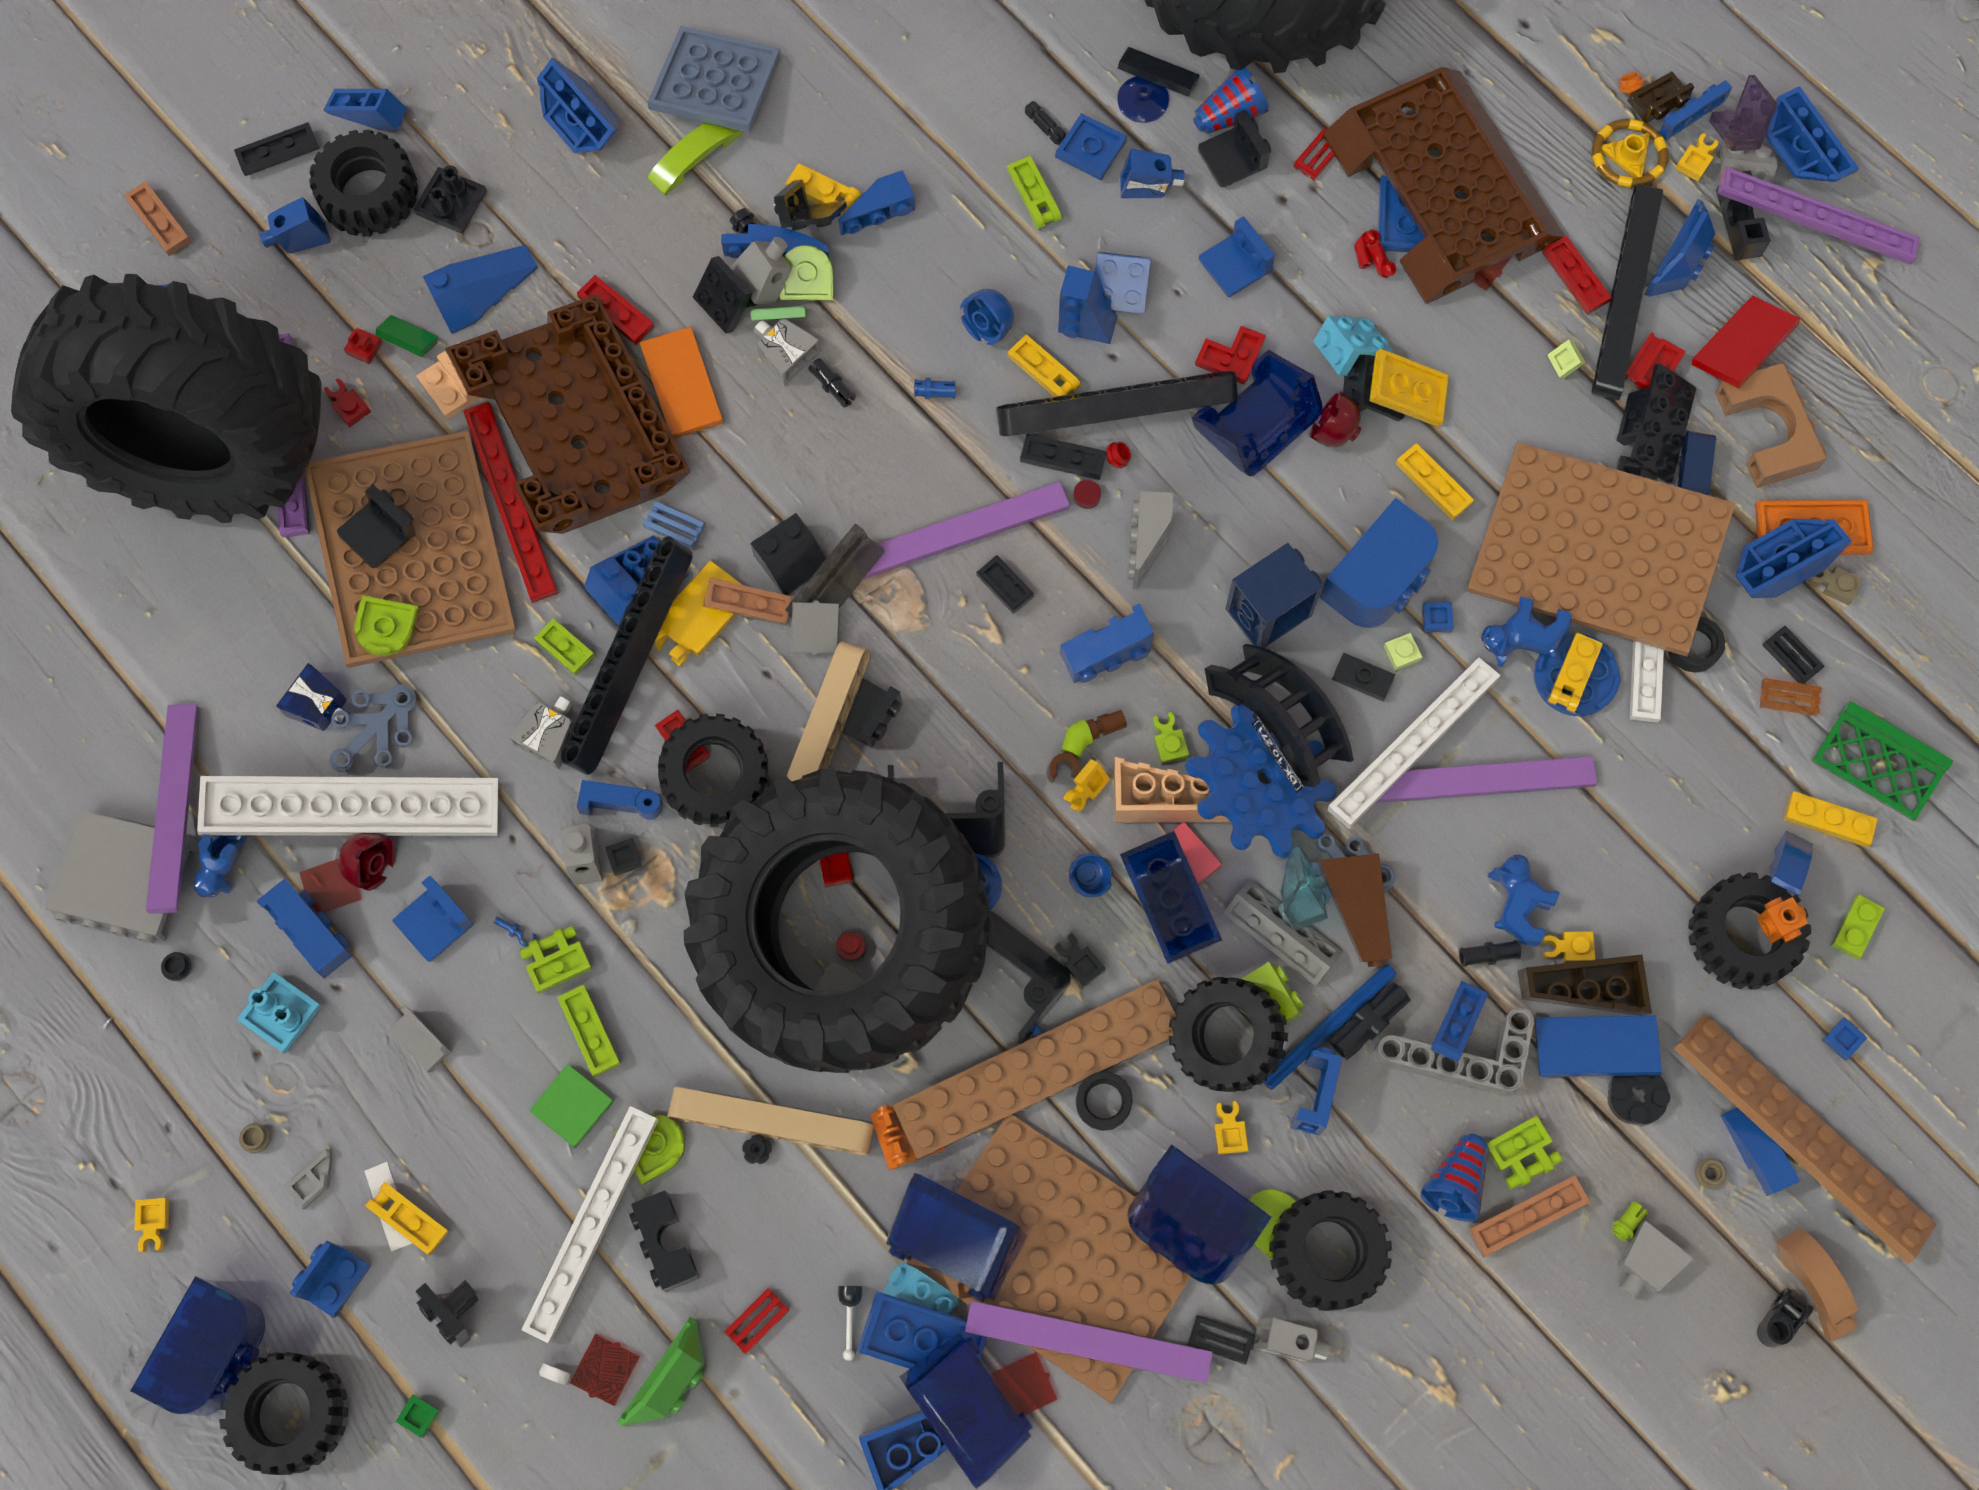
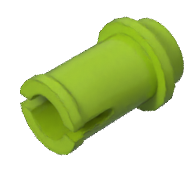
(1628, 1222)

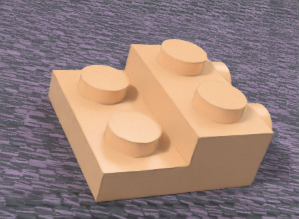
(445, 387)

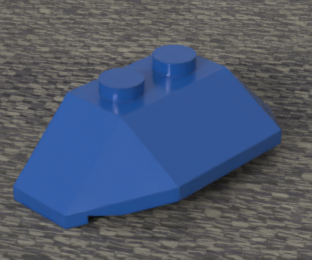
(575, 109)
(1807, 141)
(1685, 253)
(1789, 556)

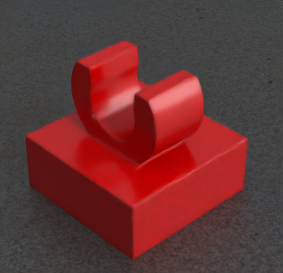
(362, 345)

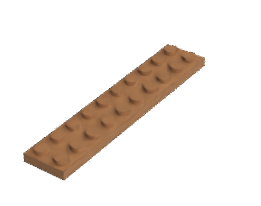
(1035, 1070)
(1806, 1138)

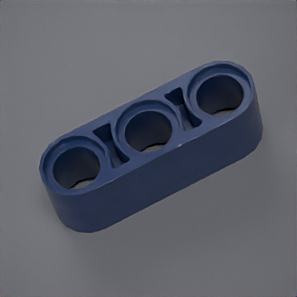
(1696, 462)

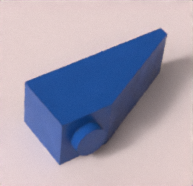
(367, 107)

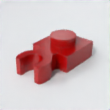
(347, 404)

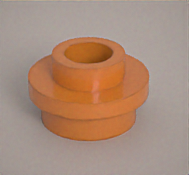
(1631, 83)

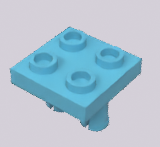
(278, 1012)

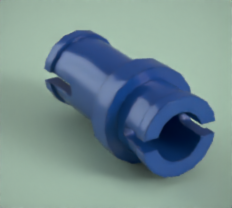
(928, 388)

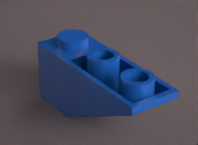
(883, 200)

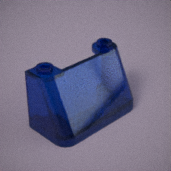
(1265, 416)
(955, 1237)
(967, 1408)

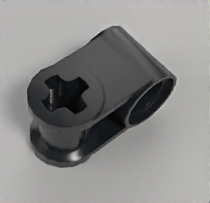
(1788, 1315)

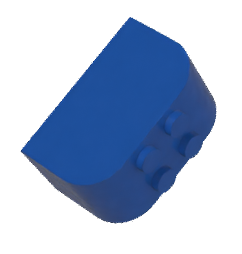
(1382, 568)

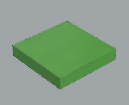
(571, 1106)

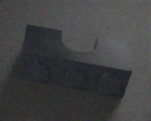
(1746, 234)
(652, 1217)

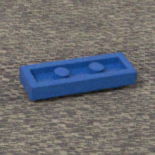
(1695, 109)
(1459, 1021)

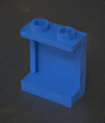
(1316, 1120)

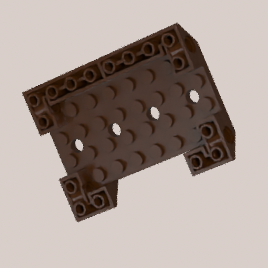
(1470, 161)
(602, 406)

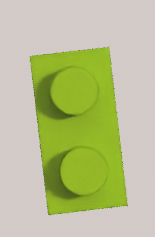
(564, 647)
(1857, 927)

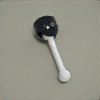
(849, 1297)

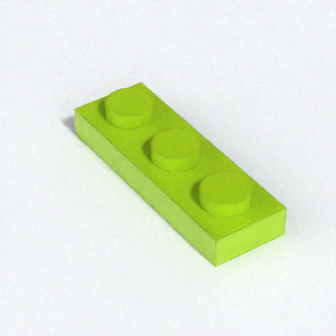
(588, 1031)

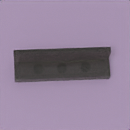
(841, 570)

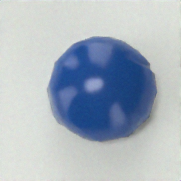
(1090, 875)

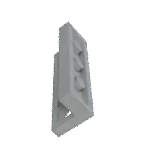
(1280, 936)

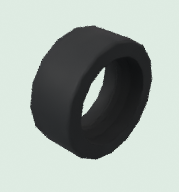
(1717, 640)
(1104, 1078)

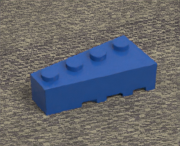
(900, 1449)

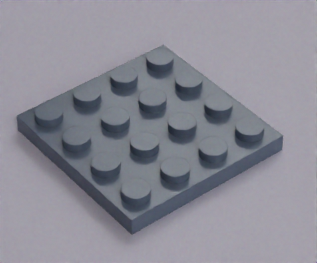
(714, 79)

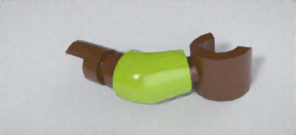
(1081, 735)

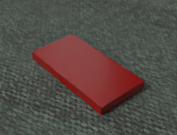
(1745, 341)

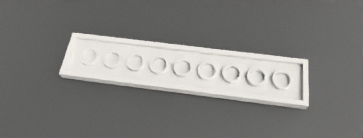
(347, 806)

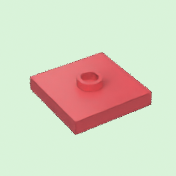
(1199, 857)

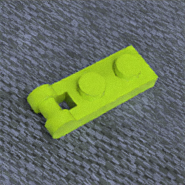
(1033, 192)

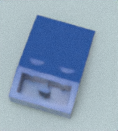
(617, 578)

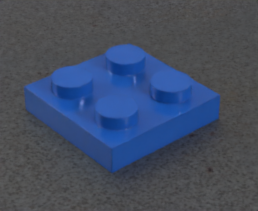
(1091, 146)

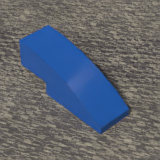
(1791, 862)
(1760, 1153)

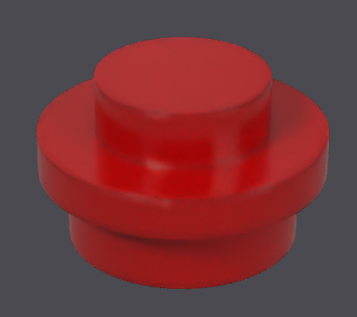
(1118, 454)
(850, 946)

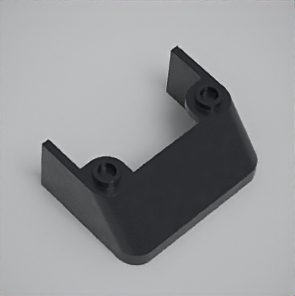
(986, 826)
(1047, 975)

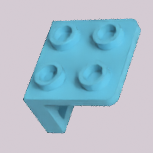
(1346, 338)
(916, 1287)

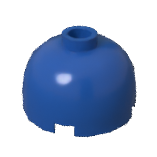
(987, 315)

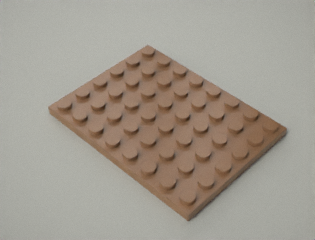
(1603, 547)
(443, 570)
(1078, 1248)

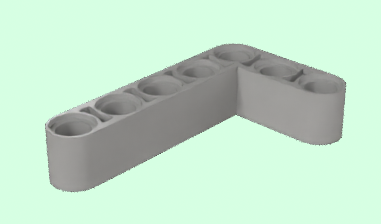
(1462, 1074)

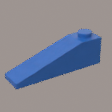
(474, 285)

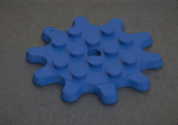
(1238, 794)

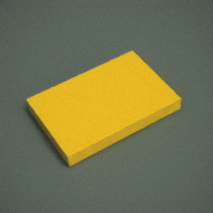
(1409, 387)

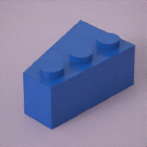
(1084, 308)
(1108, 647)
(306, 927)

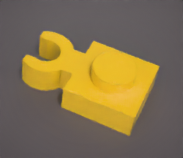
(1697, 158)
(1089, 784)
(1573, 946)
(1230, 1134)
(150, 1218)

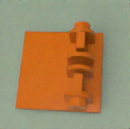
(892, 1138)

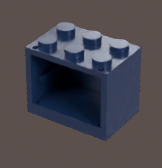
(1273, 596)

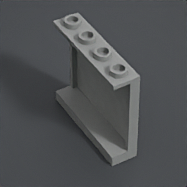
(108, 878)

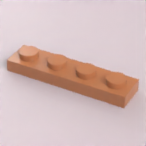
(1529, 1216)

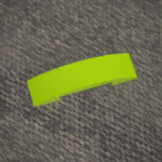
(689, 152)

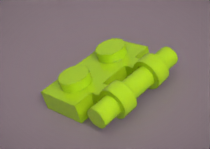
(556, 967)
(1519, 1143)

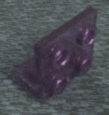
(1750, 122)

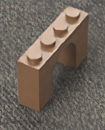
(1774, 390)

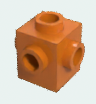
(1782, 919)

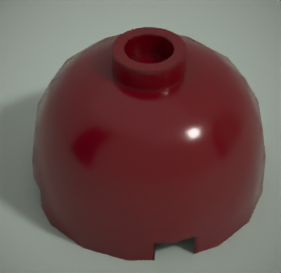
(1337, 422)
(365, 859)

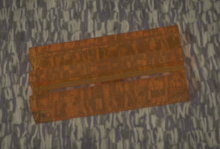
(1793, 687)

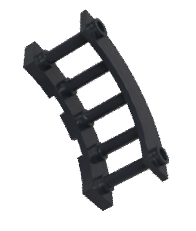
(1239, 689)

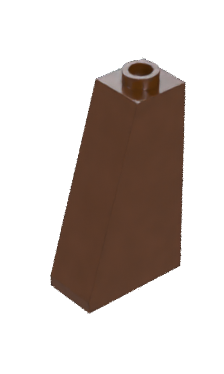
(1360, 900)

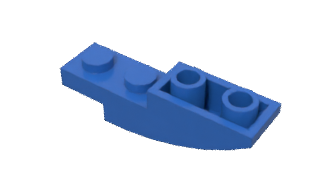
(735, 244)

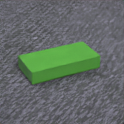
(778, 313)

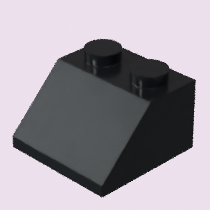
(788, 554)

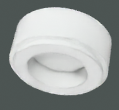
(554, 1374)

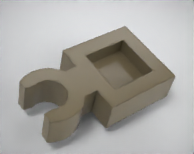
(1838, 584)

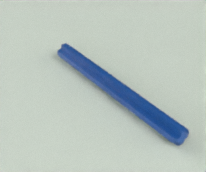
(1331, 1025)

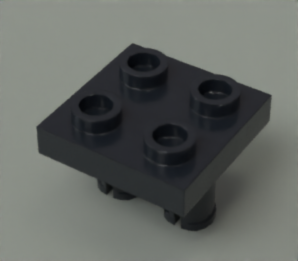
(450, 199)
(723, 295)
(448, 1310)

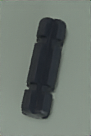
(1045, 122)

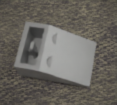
(1149, 532)

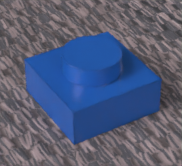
(1437, 617)
(1844, 1039)

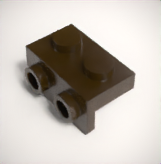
(1660, 97)

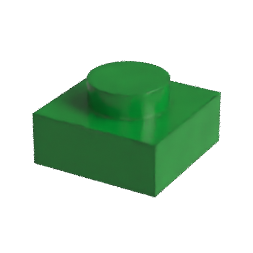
(418, 1416)

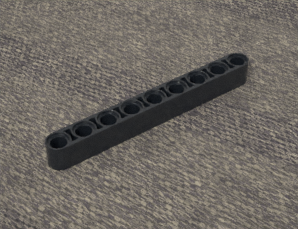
(1627, 292)
(1117, 403)
(627, 656)

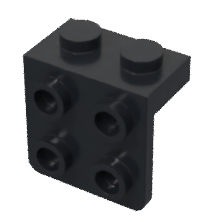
(1236, 152)
(795, 212)
(1358, 387)
(377, 528)
(872, 712)

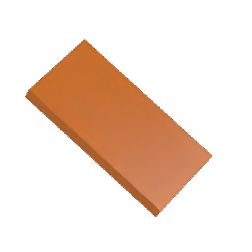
(681, 382)
(1850, 515)

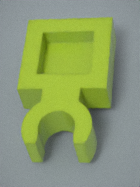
(1170, 742)

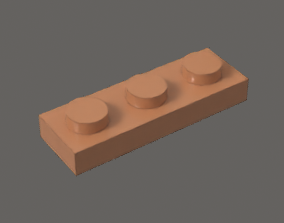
(157, 218)
(746, 601)

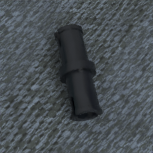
(832, 382)
(1490, 953)

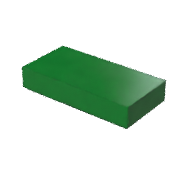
(406, 336)

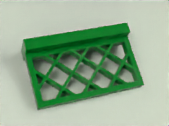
(1894, 739)

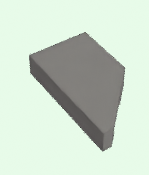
(311, 1180)

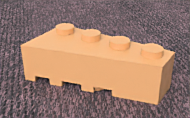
(1156, 795)

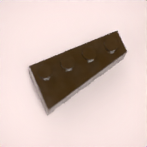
(1597, 984)

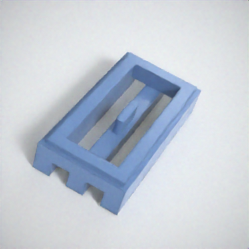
(653, 515)

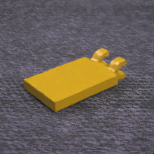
(691, 623)

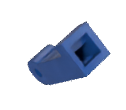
(618, 798)

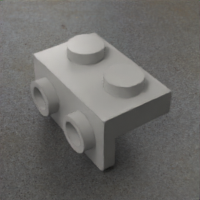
(1760, 161)

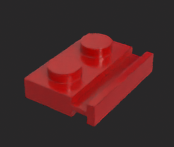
(1652, 353)

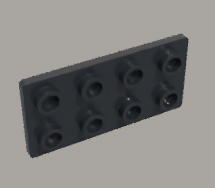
(1657, 422)

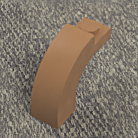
(1822, 1280)

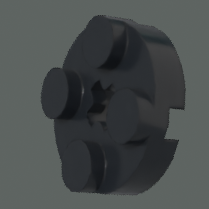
(1638, 1113)

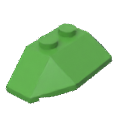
(669, 1380)

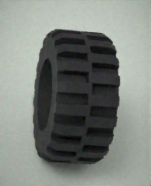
(353, 155)
(711, 731)
(1718, 950)
(1190, 1026)
(1369, 1245)
(244, 1408)

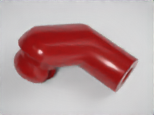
(1361, 249)
(1383, 266)

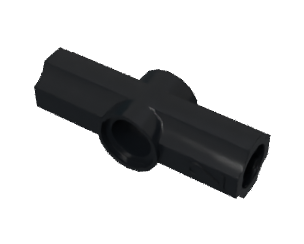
(1370, 1020)

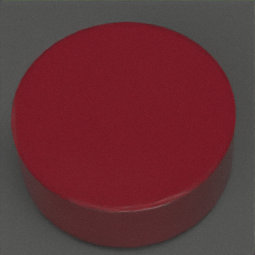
(1087, 494)

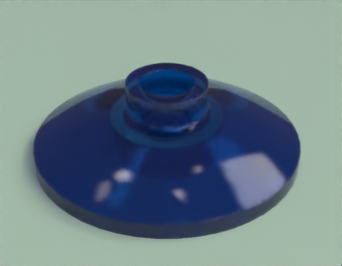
(1139, 107)

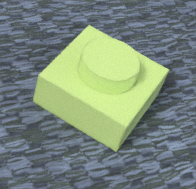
(1566, 358)
(1402, 651)

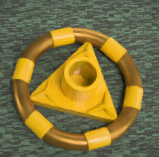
(1629, 153)

